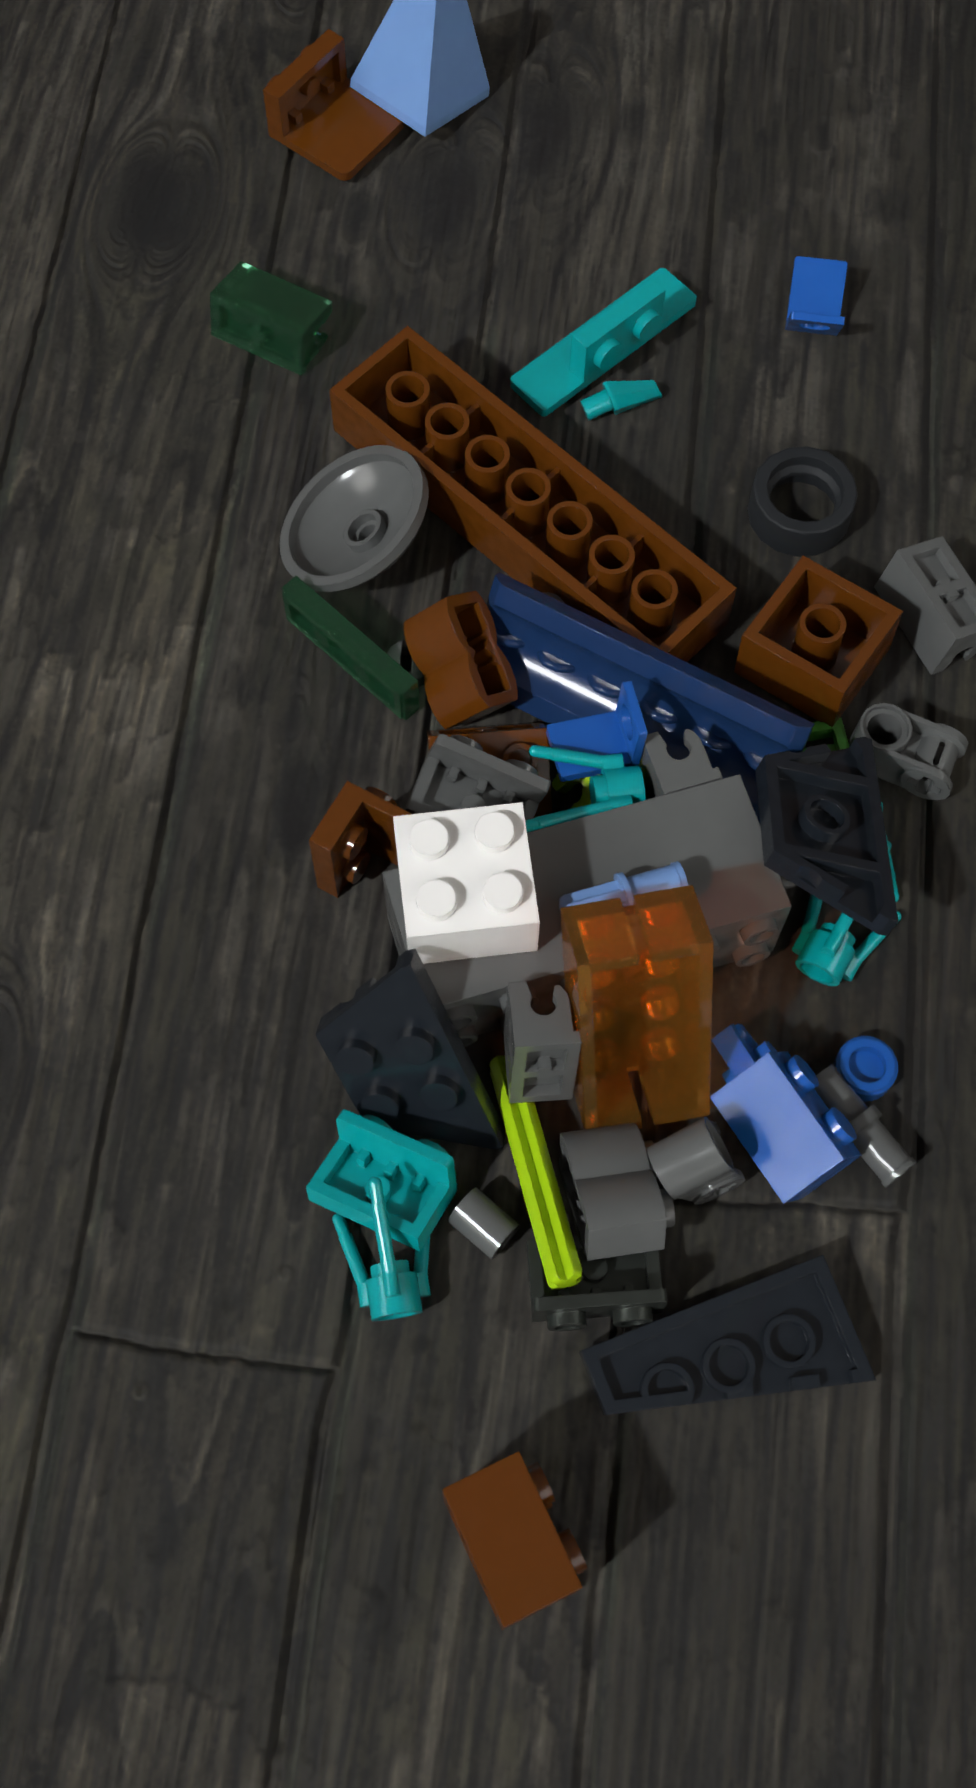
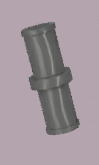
(873, 1140)

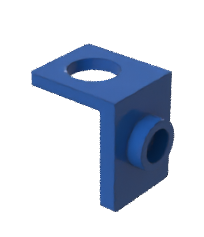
(816, 296)
(602, 734)

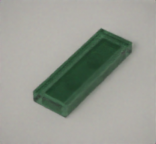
(350, 648)

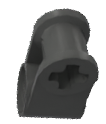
(912, 749)
(695, 1163)

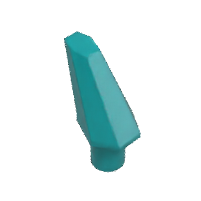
(620, 397)

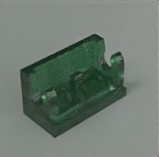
(269, 317)

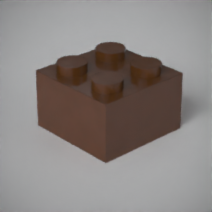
(817, 641)
(513, 1539)

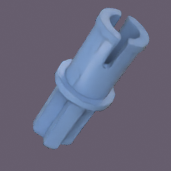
(625, 887)

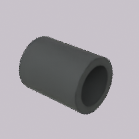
(484, 1223)

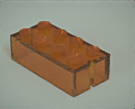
(640, 1004)

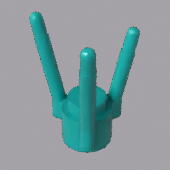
(609, 790)
(828, 952)
(393, 1288)

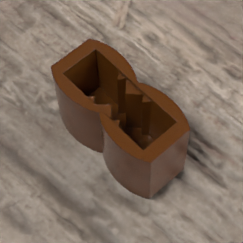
(460, 659)

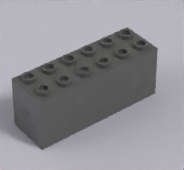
(701, 827)

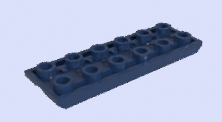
(575, 669)

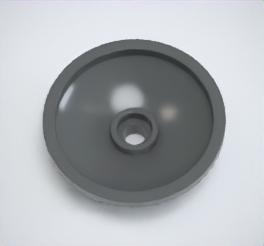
(354, 518)

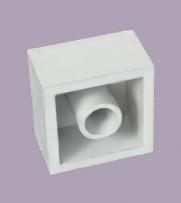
(467, 883)

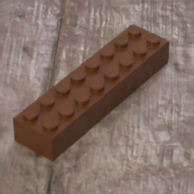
(530, 499)

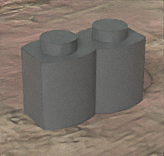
(614, 1191)

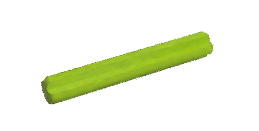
(538, 1185)

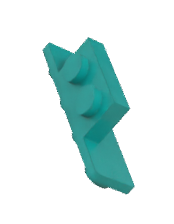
(602, 341)

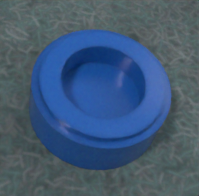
(867, 1066)

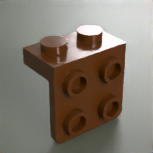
(322, 116)

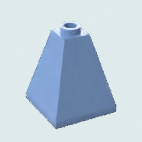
(423, 64)

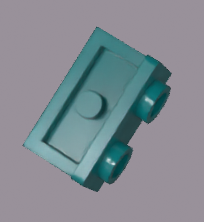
(414, 1176)

